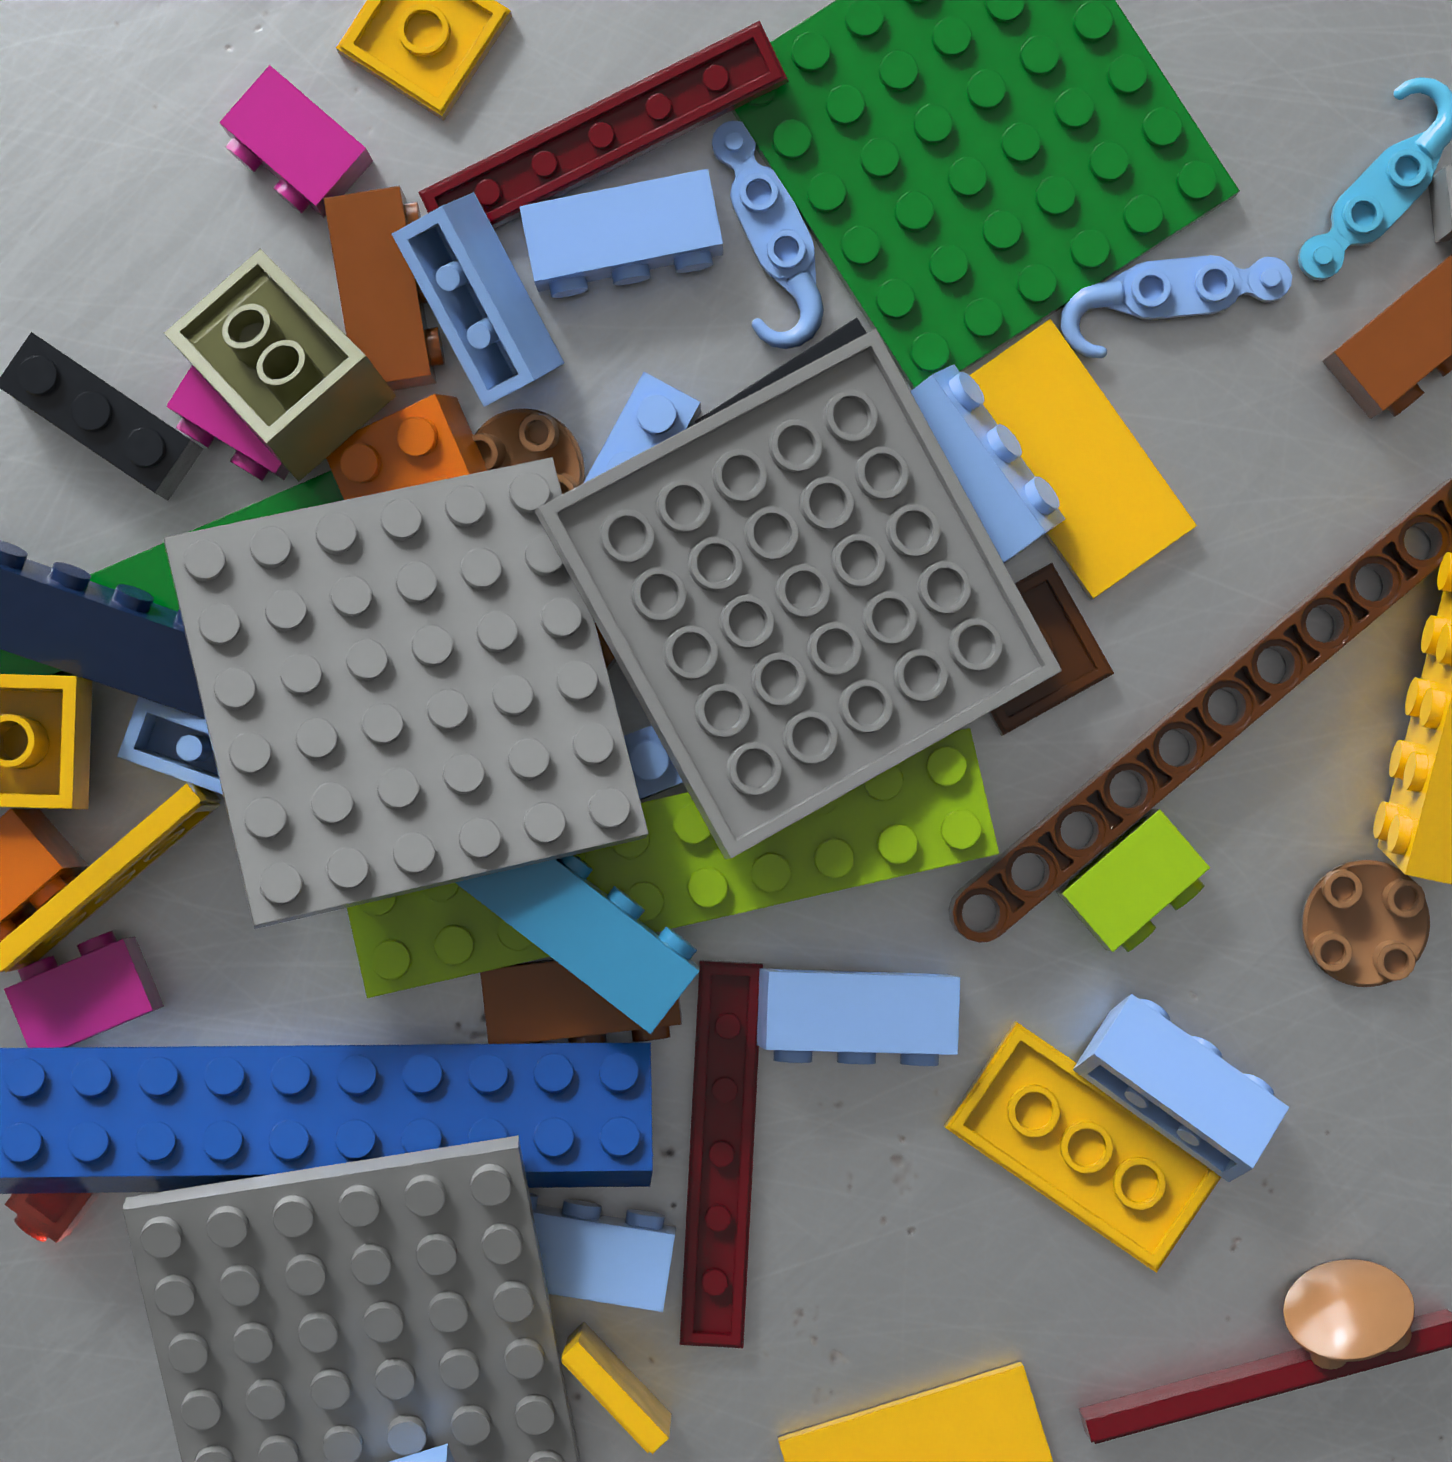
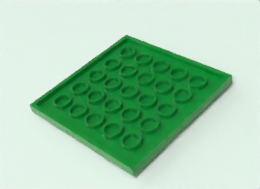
(978, 161)

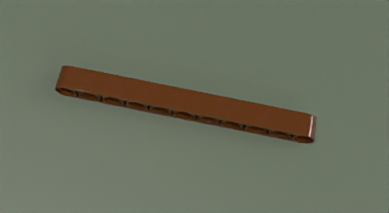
(1192, 718)

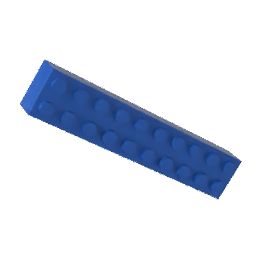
(254, 1111)

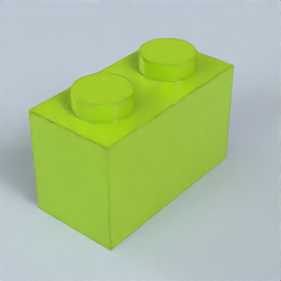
(1134, 882)

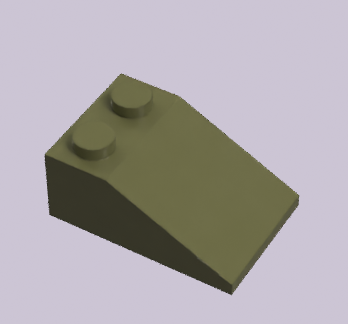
(280, 364)

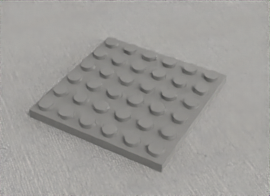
(798, 592)
(402, 693)
(356, 1312)

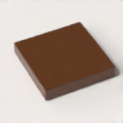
(1070, 643)

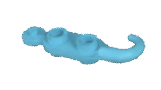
(1383, 188)

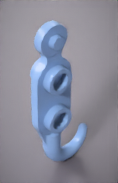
(773, 232)
(1174, 290)

